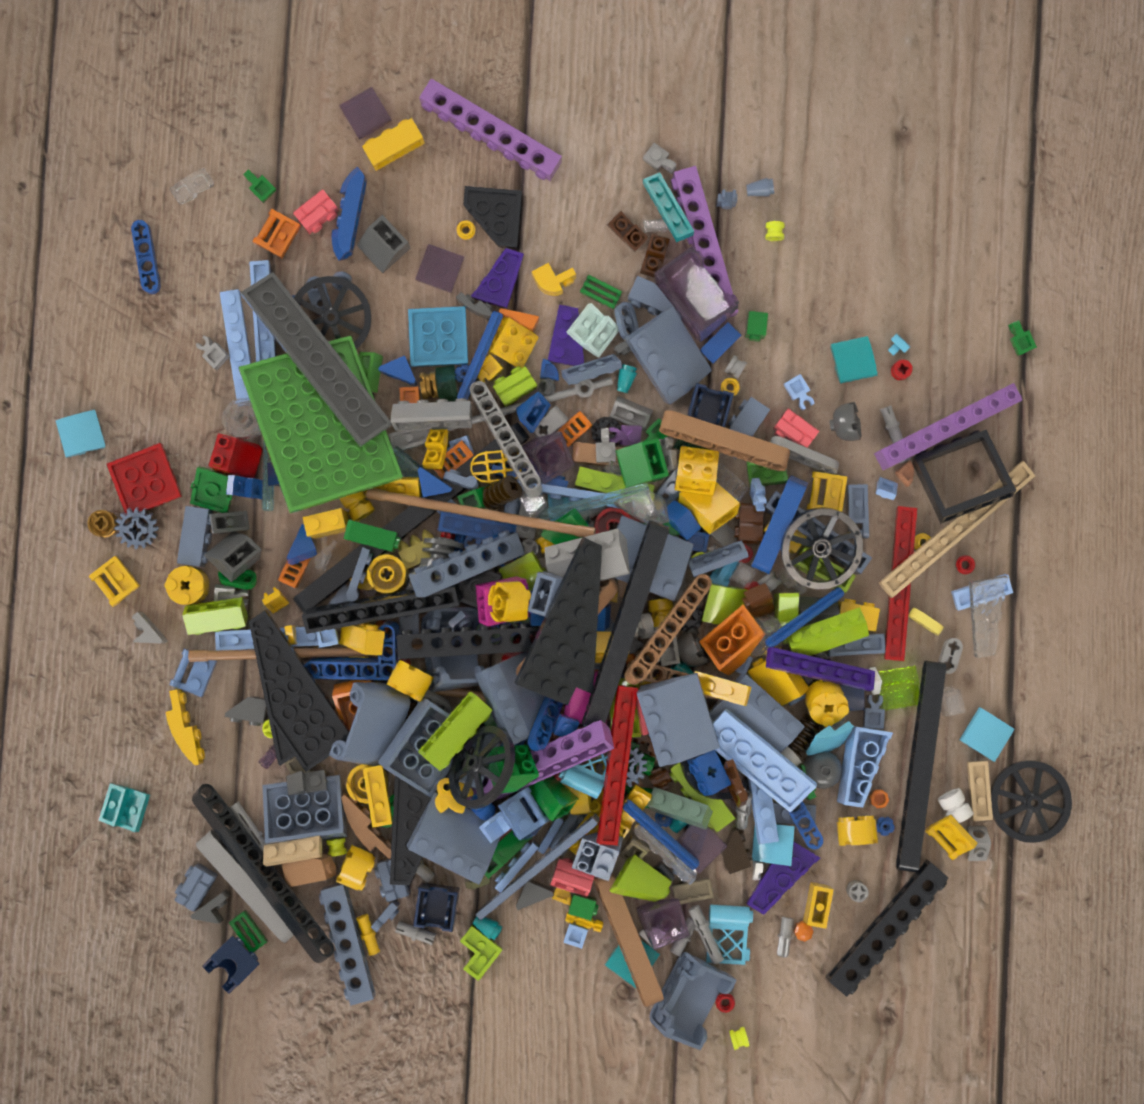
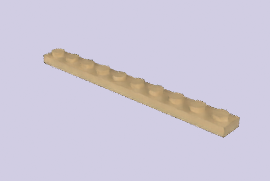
(948, 537)

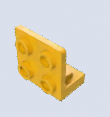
(513, 342)
(697, 470)

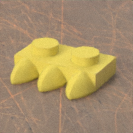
(412, 555)

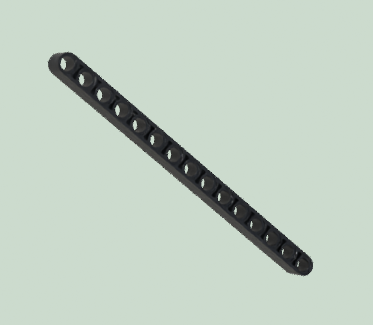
(402, 524)

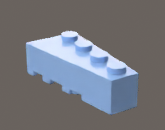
(860, 764)

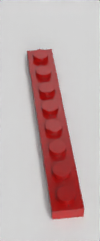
(899, 605)
(617, 765)

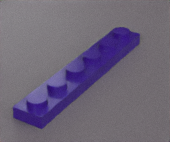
(820, 669)

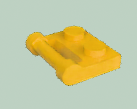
(834, 491)
(118, 576)
(954, 833)

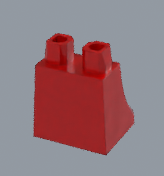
(235, 456)

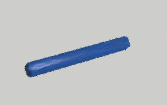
(480, 354)
(804, 617)
(660, 834)

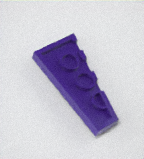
(780, 878)

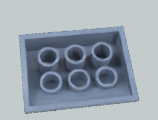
(668, 355)
(671, 563)
(512, 705)
(762, 715)
(677, 719)
(402, 754)
(304, 814)
(453, 841)

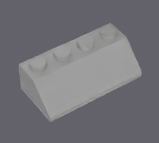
(433, 415)
(613, 560)

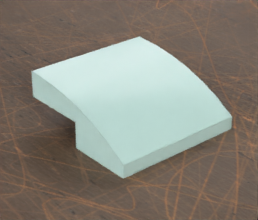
(593, 330)

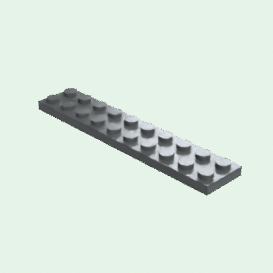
(316, 359)

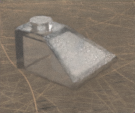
(645, 507)

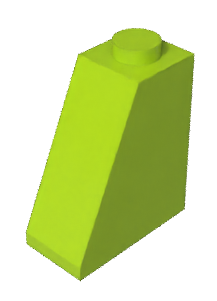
(786, 608)
(640, 881)

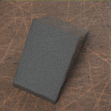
(533, 893)

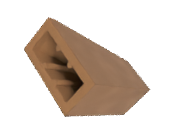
(309, 870)

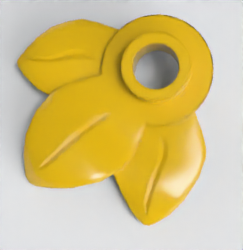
(445, 799)

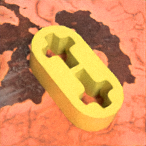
(925, 621)

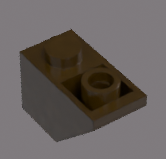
(735, 855)

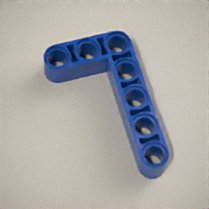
(780, 521)
(360, 664)

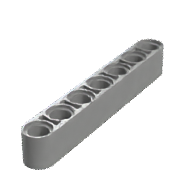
(511, 445)
(225, 863)

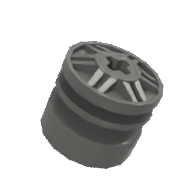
(439, 549)

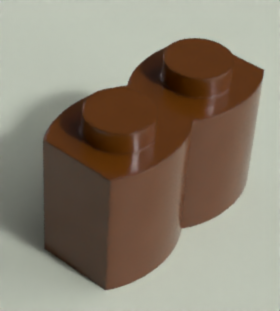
(749, 524)
(758, 600)

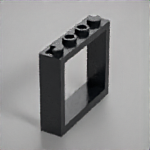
(973, 504)

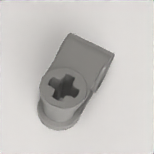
(552, 422)

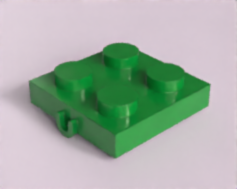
(210, 490)

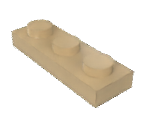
(979, 790)
(292, 851)

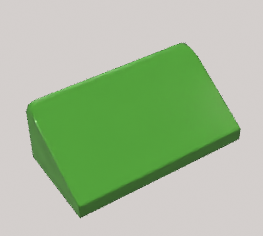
(371, 362)

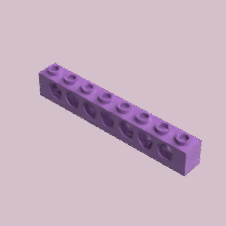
(435, 91)
(690, 178)
(948, 426)
(565, 753)

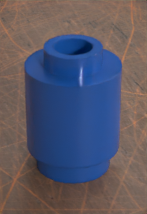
(486, 812)

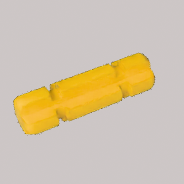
(597, 925)

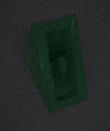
(446, 383)

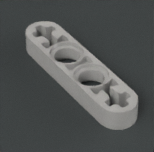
(807, 456)

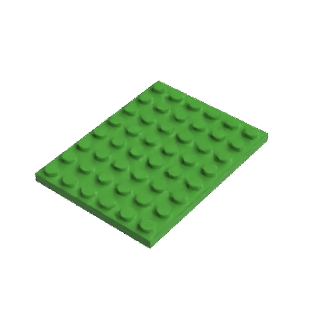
(304, 438)

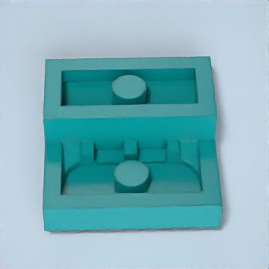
(854, 359)
(124, 807)
(618, 964)

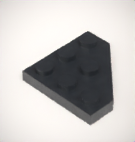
(496, 213)

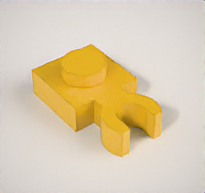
(489, 369)

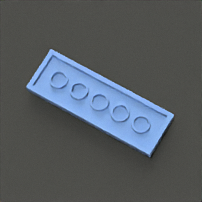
(761, 762)

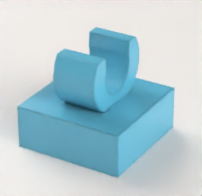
(899, 343)

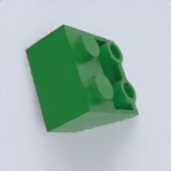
(642, 463)
(523, 771)

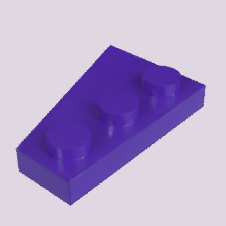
(500, 281)
(563, 347)

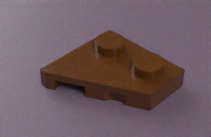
(736, 788)

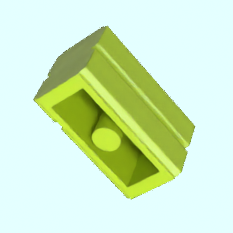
(514, 386)

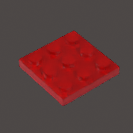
(144, 479)

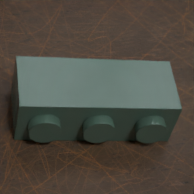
(680, 808)

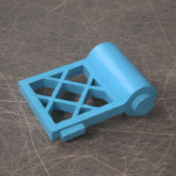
(584, 779)
(731, 919)

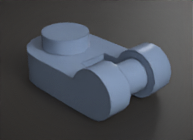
(454, 477)

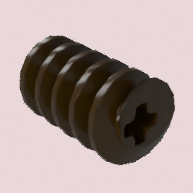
(501, 492)
(804, 736)

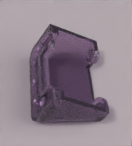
(695, 293)

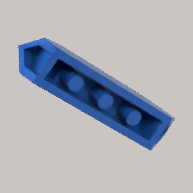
(344, 237)

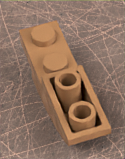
(360, 820)

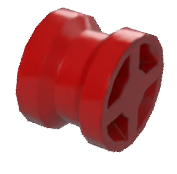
(898, 372)

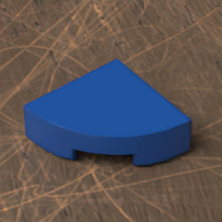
(549, 371)

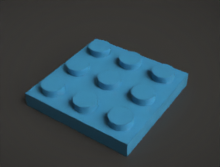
(438, 336)

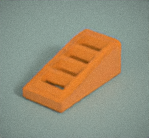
(526, 320)
(576, 436)
(464, 448)
(282, 578)

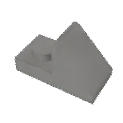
(151, 633)

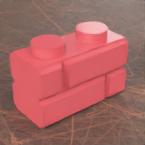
(316, 212)
(795, 429)
(571, 879)

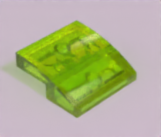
(899, 688)

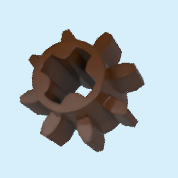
(660, 778)

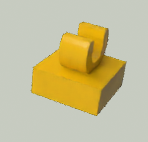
(275, 600)

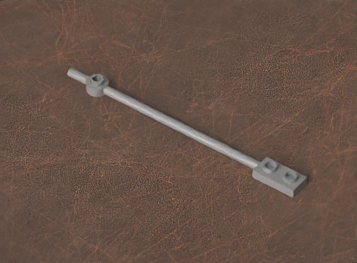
(416, 438)

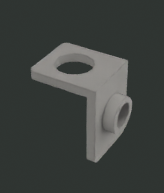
(982, 849)

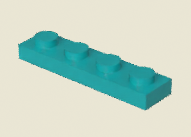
(668, 207)

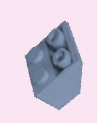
(543, 592)
(595, 857)

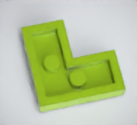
(484, 952)

